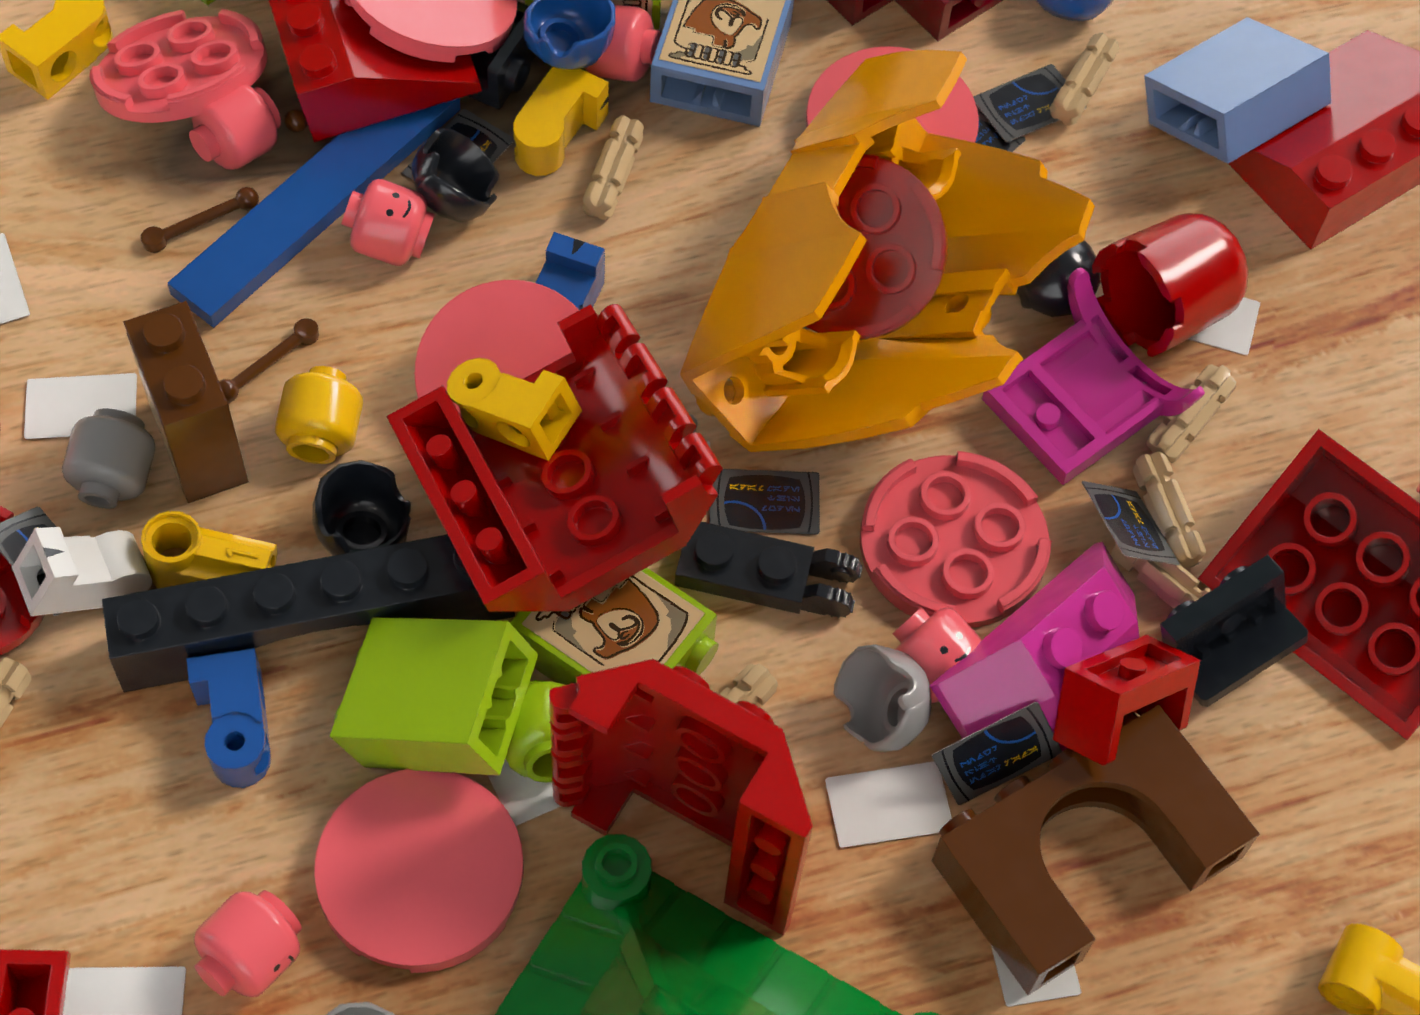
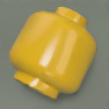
(318, 415)

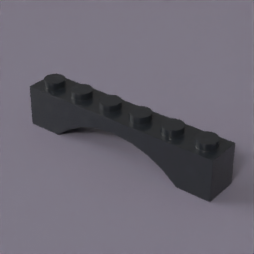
(162, 627)

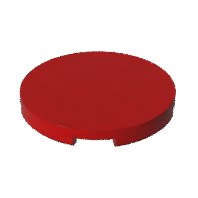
(901, 256)

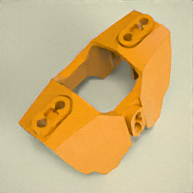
(797, 251)

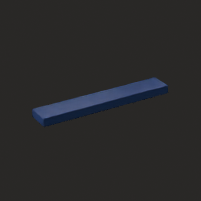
(299, 211)

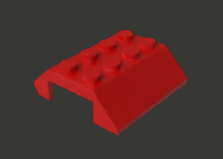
(605, 504)
(694, 757)

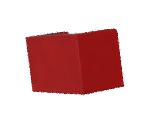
(1116, 683)

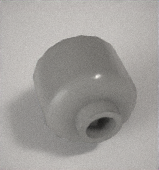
(108, 458)

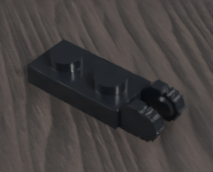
(766, 571)

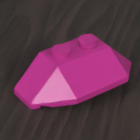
(1025, 657)

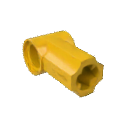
(207, 555)
(1371, 975)

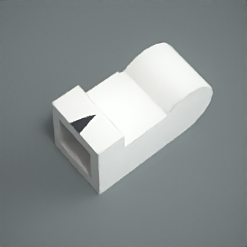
(78, 570)

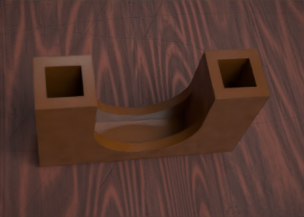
(997, 857)

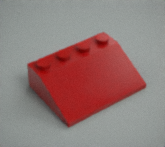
(353, 78)
(1350, 152)
(1348, 574)

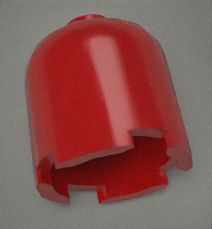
(1171, 281)

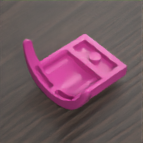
(1083, 391)

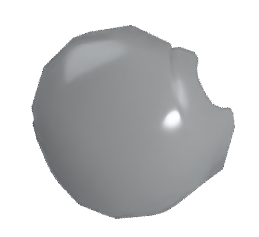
(882, 703)

